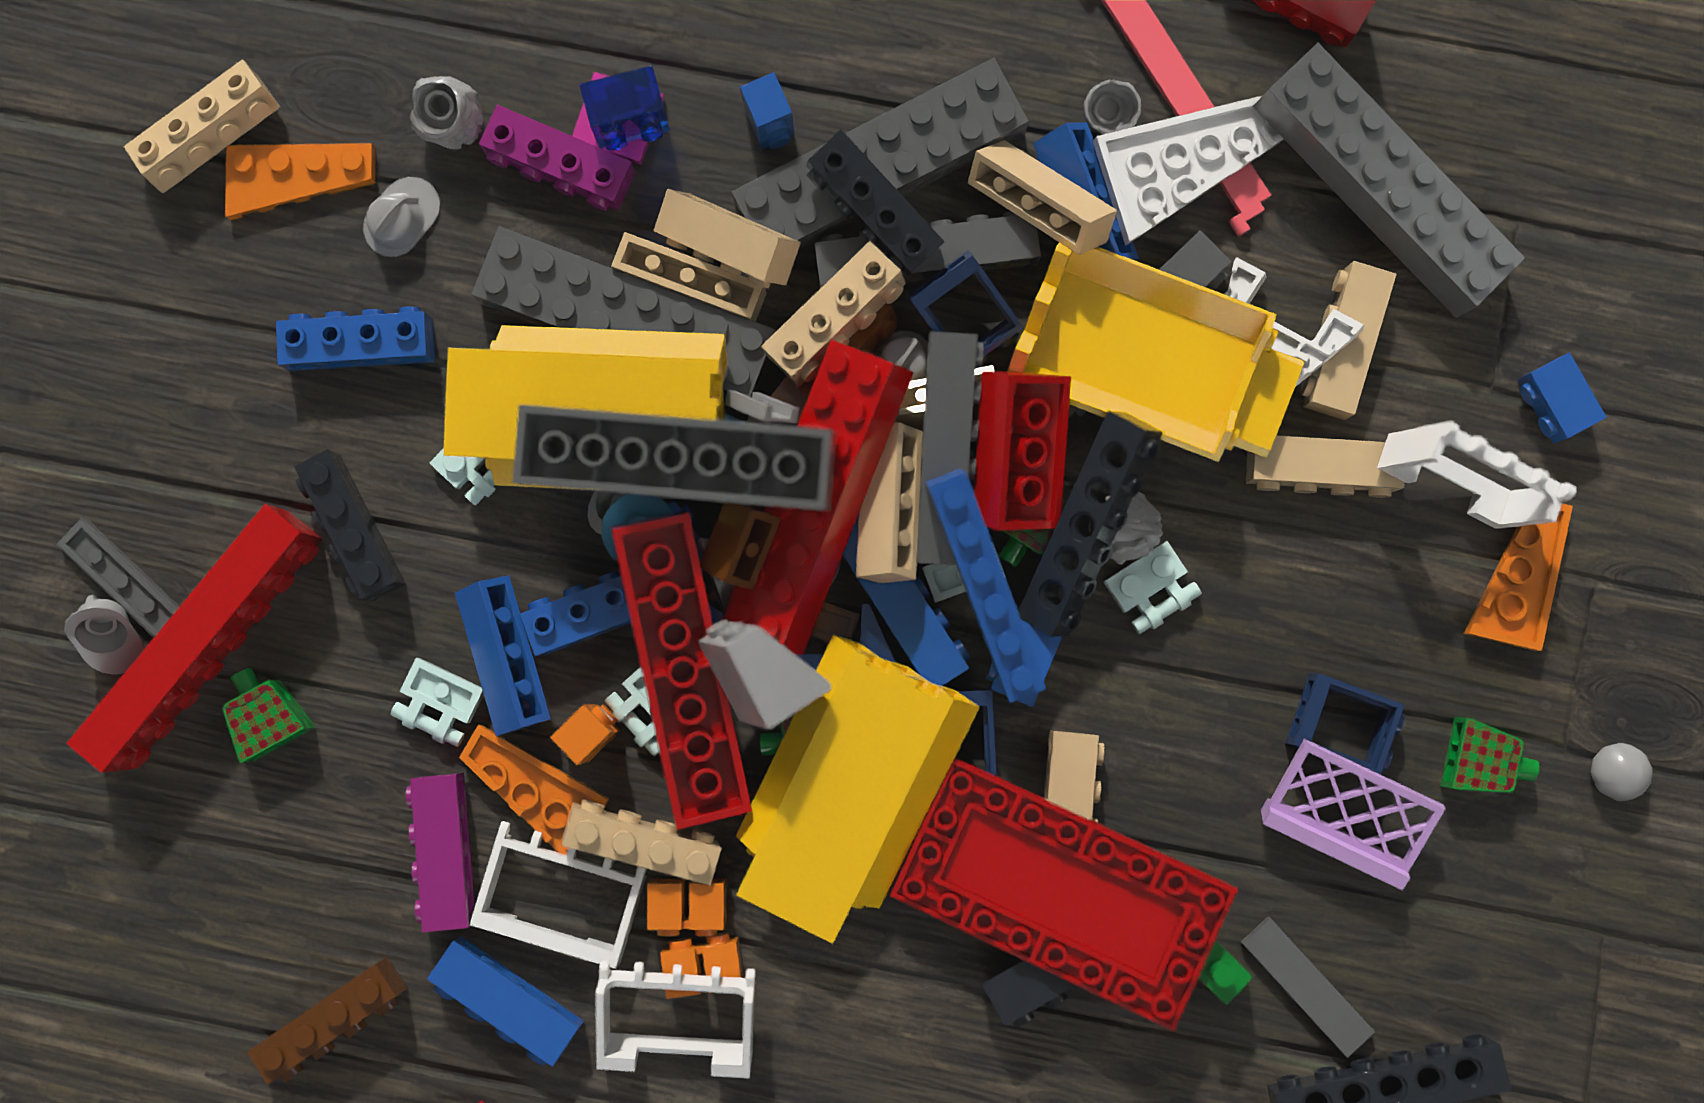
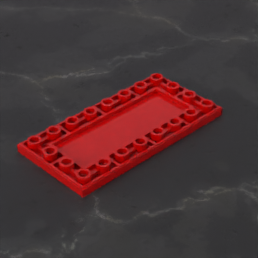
(1064, 893)

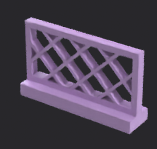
(1338, 843)

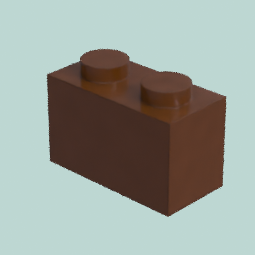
(739, 543)

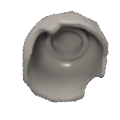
(1112, 107)
(1621, 772)

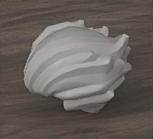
(446, 112)
(1139, 533)

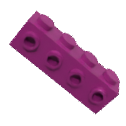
(557, 158)
(442, 852)

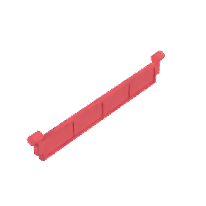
(1183, 95)

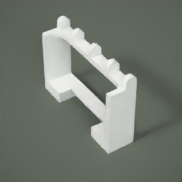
(1490, 502)
(508, 925)
(621, 1050)

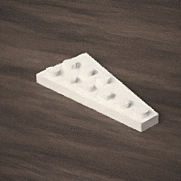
(1176, 160)

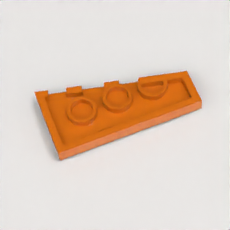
(281, 174)
(1523, 586)
(527, 784)

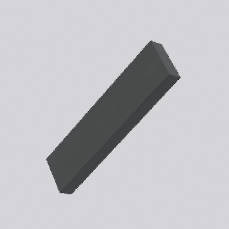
(118, 576)
(1307, 987)

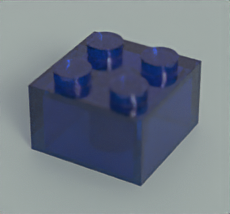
(625, 108)

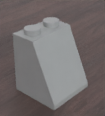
(760, 674)

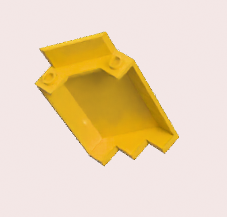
(1159, 352)
(575, 370)
(849, 789)

